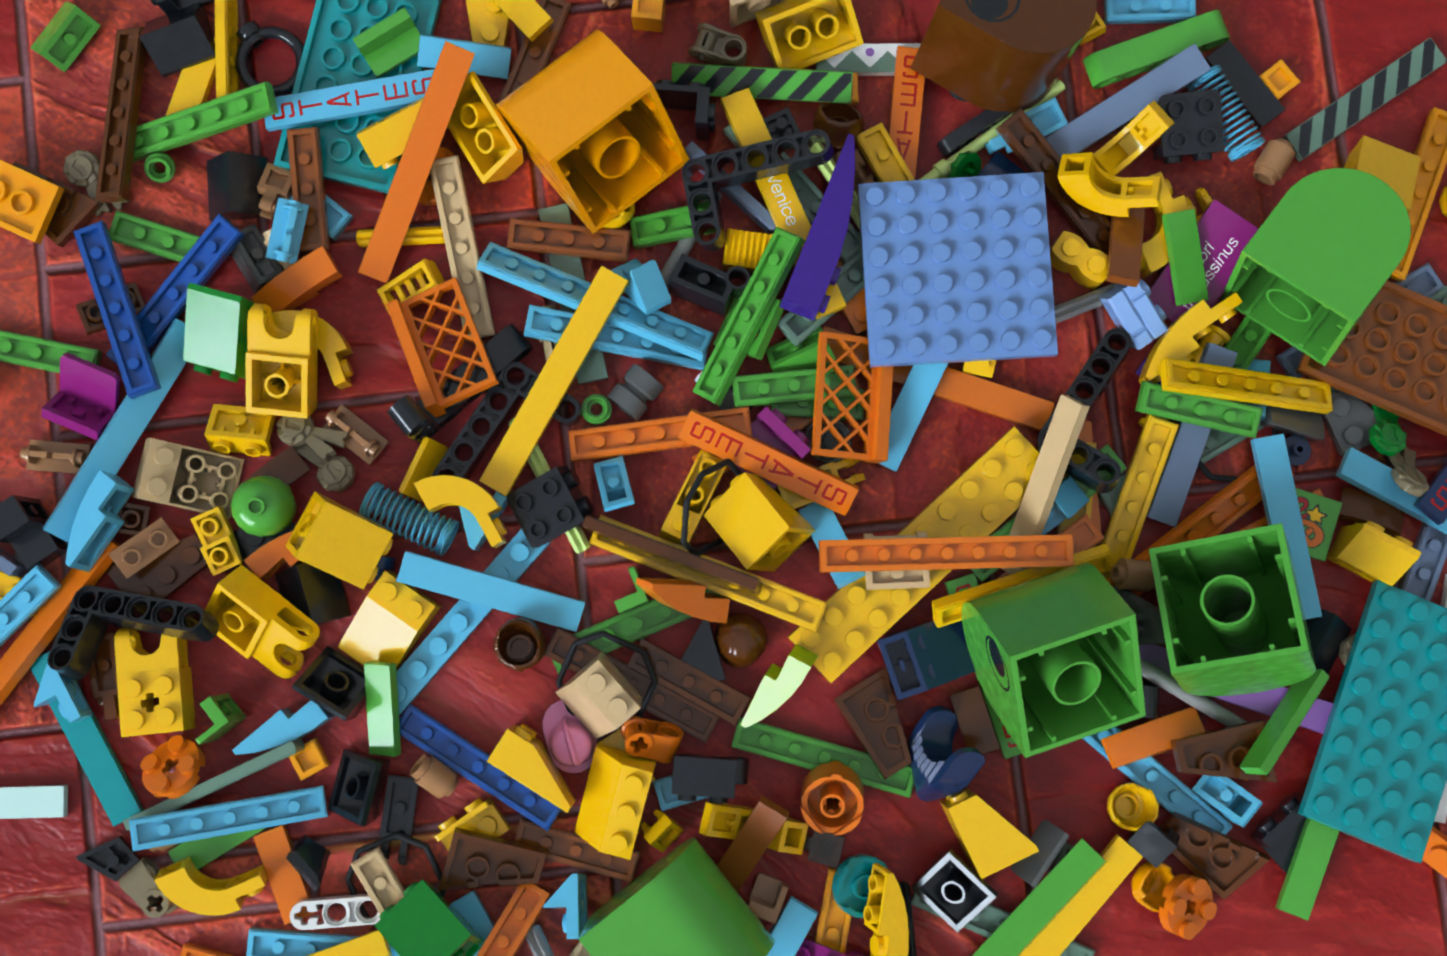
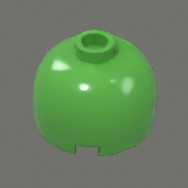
(263, 506)

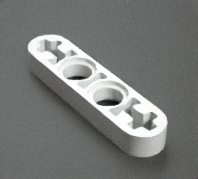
(350, 902)

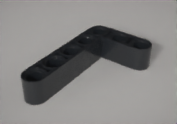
(744, 173)
(1095, 385)
(497, 420)
(417, 422)
(98, 607)

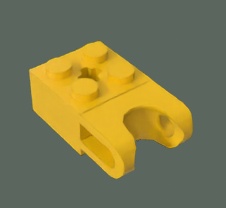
(278, 358)
(261, 622)
(152, 676)

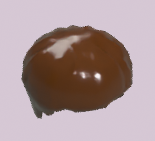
(838, 121)
(740, 640)
(519, 644)

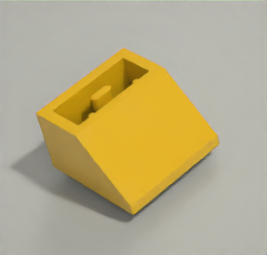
(1372, 553)

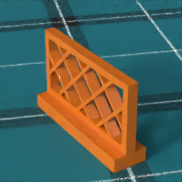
(416, 350)
(877, 405)

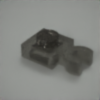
(825, 848)

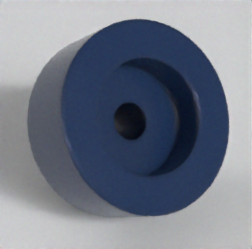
(1298, 450)
(385, 563)

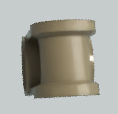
(713, 45)
(141, 887)

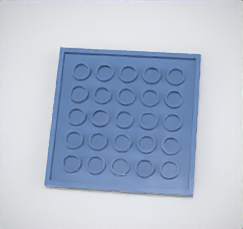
(957, 270)

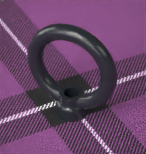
(251, 38)

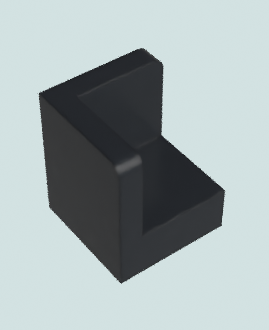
(1153, 843)

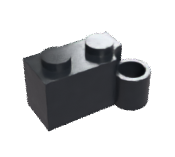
(706, 284)
(708, 776)

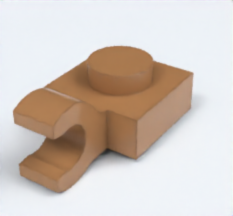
(273, 184)

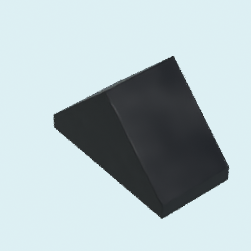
(703, 652)

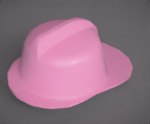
(567, 739)

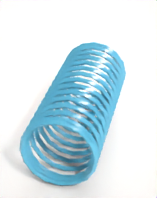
(1246, 149)
(446, 536)

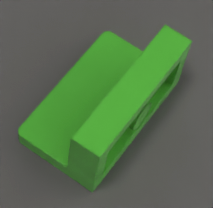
(65, 36)
(389, 43)
(787, 357)
(635, 599)
(224, 715)

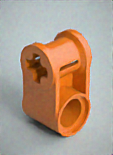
(654, 739)

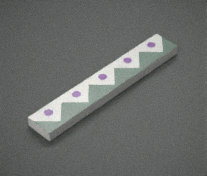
(866, 59)

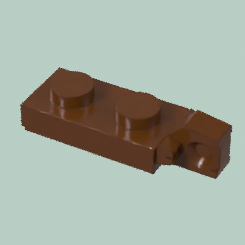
(104, 677)

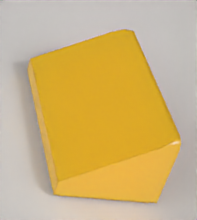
(423, 465)

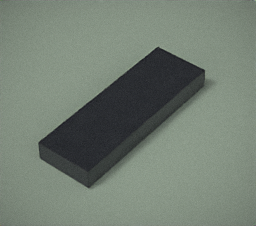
(1249, 87)

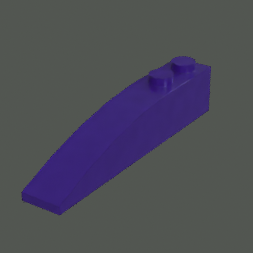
(824, 242)

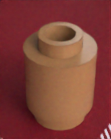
(1273, 161)
(1133, 575)
(434, 776)

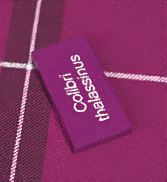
(1221, 239)

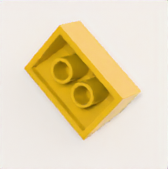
(808, 31)
(484, 133)
(614, 801)

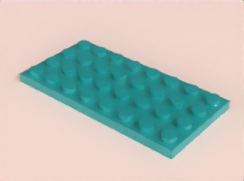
(334, 60)
(1387, 729)

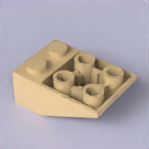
(186, 477)

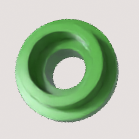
(156, 175)
(592, 400)

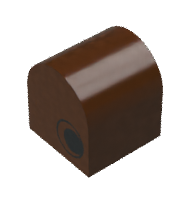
(1002, 50)

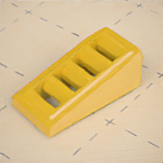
(417, 271)

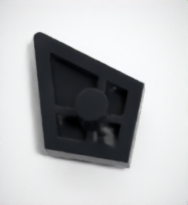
(781, 124)
(111, 858)
(309, 860)

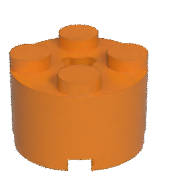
(832, 815)

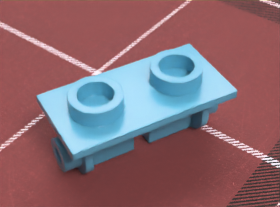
(287, 230)

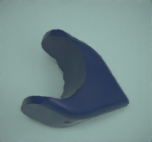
(933, 765)

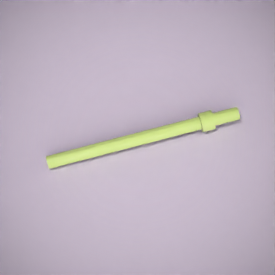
(943, 167)

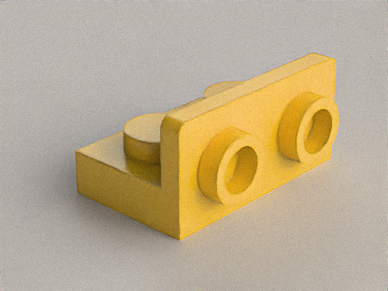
(238, 431)
(480, 818)

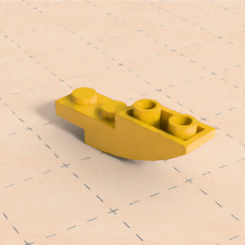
(1179, 339)
(886, 914)

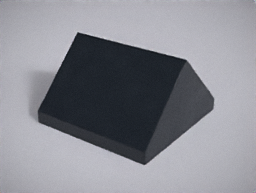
(179, 39)
(233, 185)
(314, 593)
(1326, 637)
(334, 684)
(359, 786)
(953, 890)

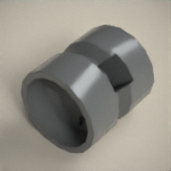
(635, 392)

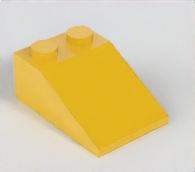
(388, 622)
(529, 763)

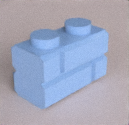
(1135, 313)

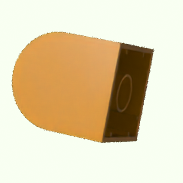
(595, 130)

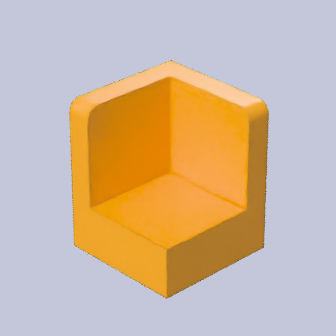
(648, 15)

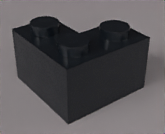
(22, 527)

